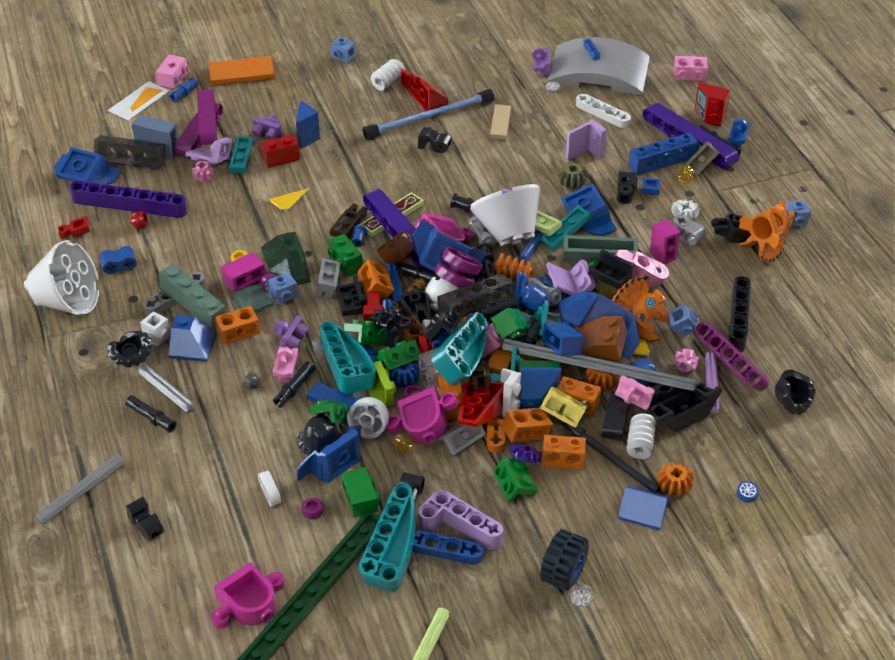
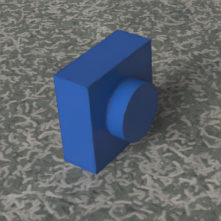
(650, 186)

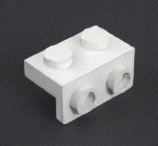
(511, 391)

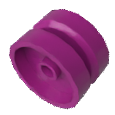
(458, 267)

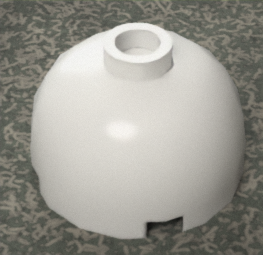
(437, 288)
(370, 414)

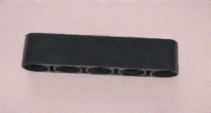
(739, 312)

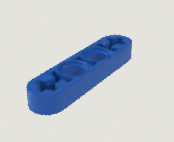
(443, 542)

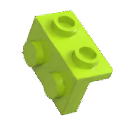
(384, 388)

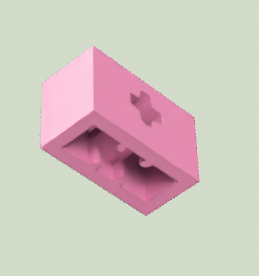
(171, 71)

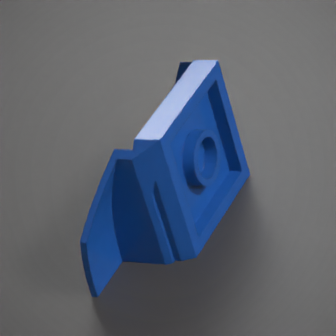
(85, 166)
(591, 201)
(432, 244)
(598, 306)
(333, 458)

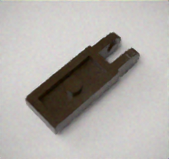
(348, 221)
(481, 374)

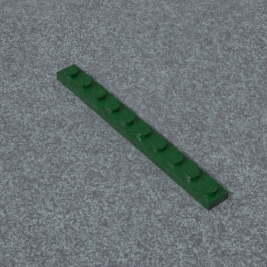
(312, 590)

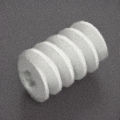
(387, 74)
(641, 436)

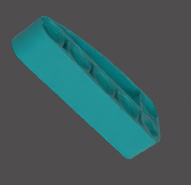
(461, 350)
(347, 359)
(395, 546)

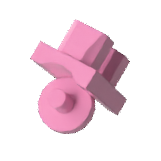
(285, 363)
(634, 392)

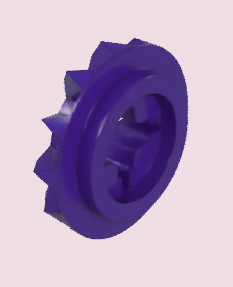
(526, 453)

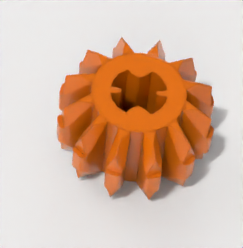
(601, 379)
(675, 479)

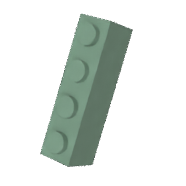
(589, 247)
(190, 295)

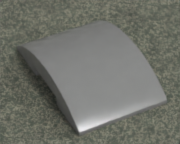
(619, 65)

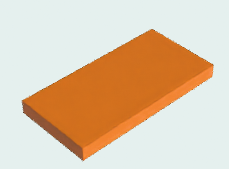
(241, 70)

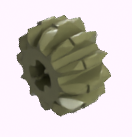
(572, 175)

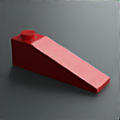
(423, 92)
(480, 404)

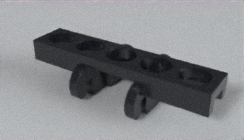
(392, 319)

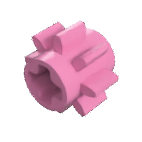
(203, 171)
(686, 360)

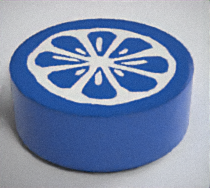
(747, 491)

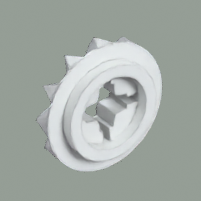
(691, 211)

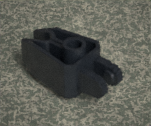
(729, 228)
(415, 303)

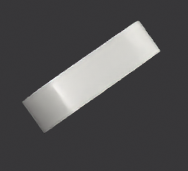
(269, 488)

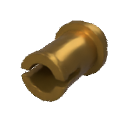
(421, 284)

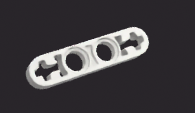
(616, 117)

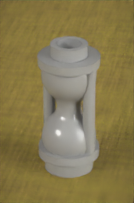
(480, 230)
(553, 294)

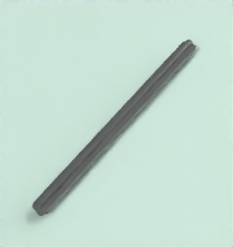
(601, 365)

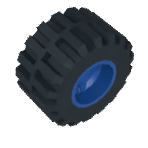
(564, 559)

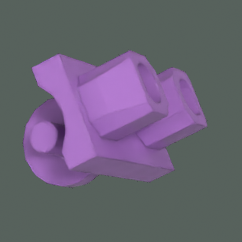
(542, 60)
(269, 125)
(297, 328)

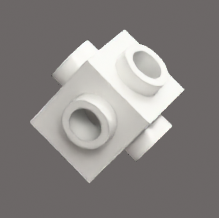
(156, 327)

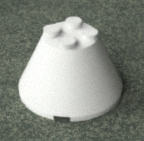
(510, 214)
(64, 280)

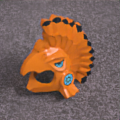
(768, 230)
(643, 305)

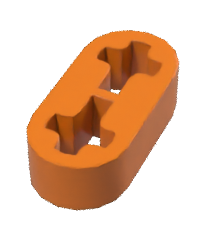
(491, 435)

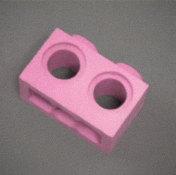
(690, 68)

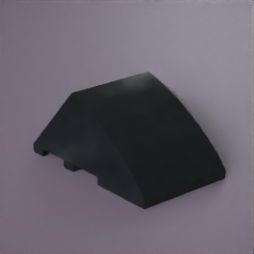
(680, 407)

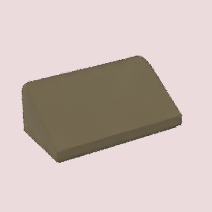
(702, 158)

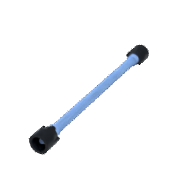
(374, 130)

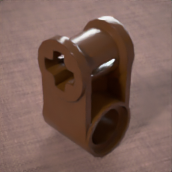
(413, 333)

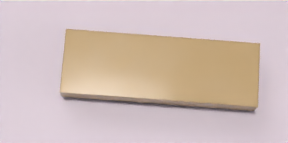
(500, 122)

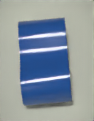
(118, 260)

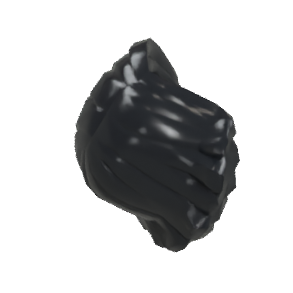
(130, 349)
(795, 391)
(317, 434)

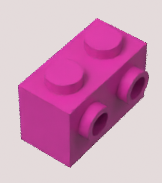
(664, 242)
(243, 272)

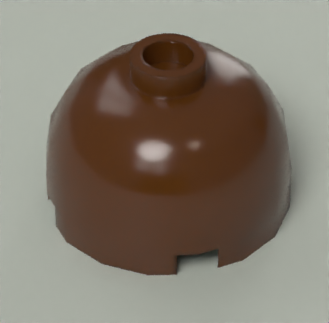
(397, 249)

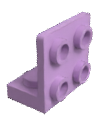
(586, 138)
(219, 151)
(573, 281)

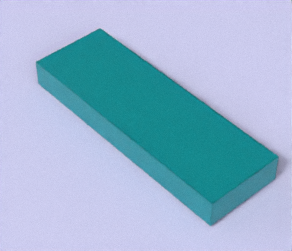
(241, 154)
(570, 225)

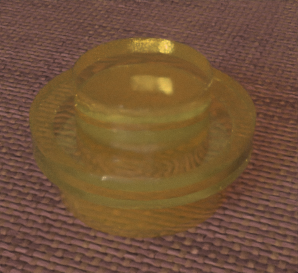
(403, 442)

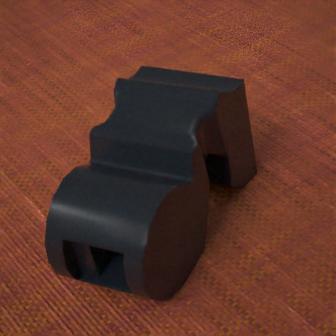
(438, 141)
(626, 186)
(147, 524)

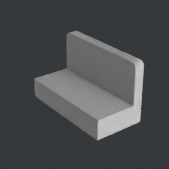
(461, 436)

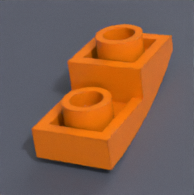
(499, 360)

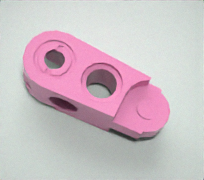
(644, 266)

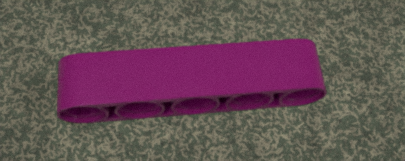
(207, 116)
(190, 137)
(738, 359)

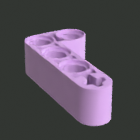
(461, 516)

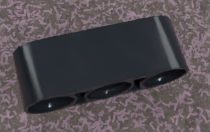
(615, 418)

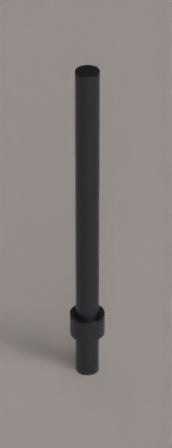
(580, 432)

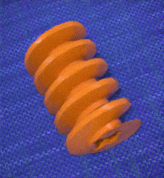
(511, 269)

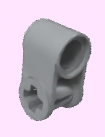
(690, 231)

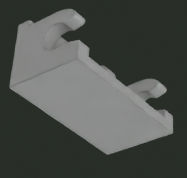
(327, 277)

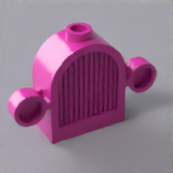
(447, 226)
(423, 415)
(246, 597)

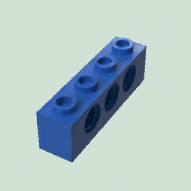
(662, 153)

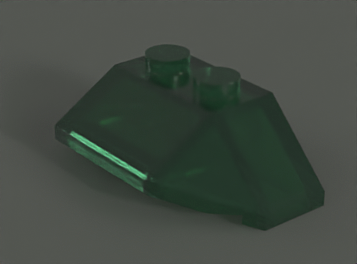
(286, 255)

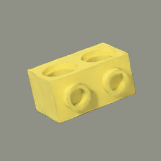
(563, 406)

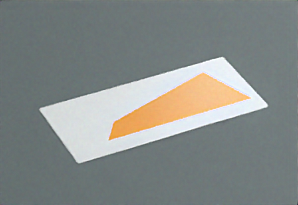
(138, 100)

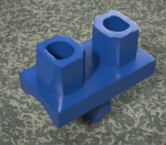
(738, 132)

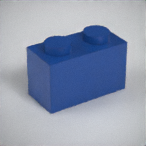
(562, 339)

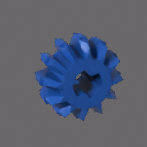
(405, 375)

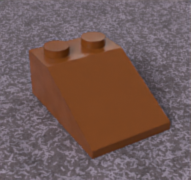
(604, 337)

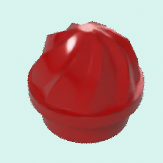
(139, 219)

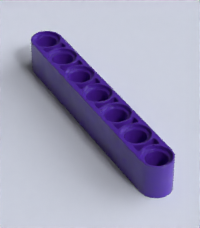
(675, 125)
(128, 199)
(391, 218)

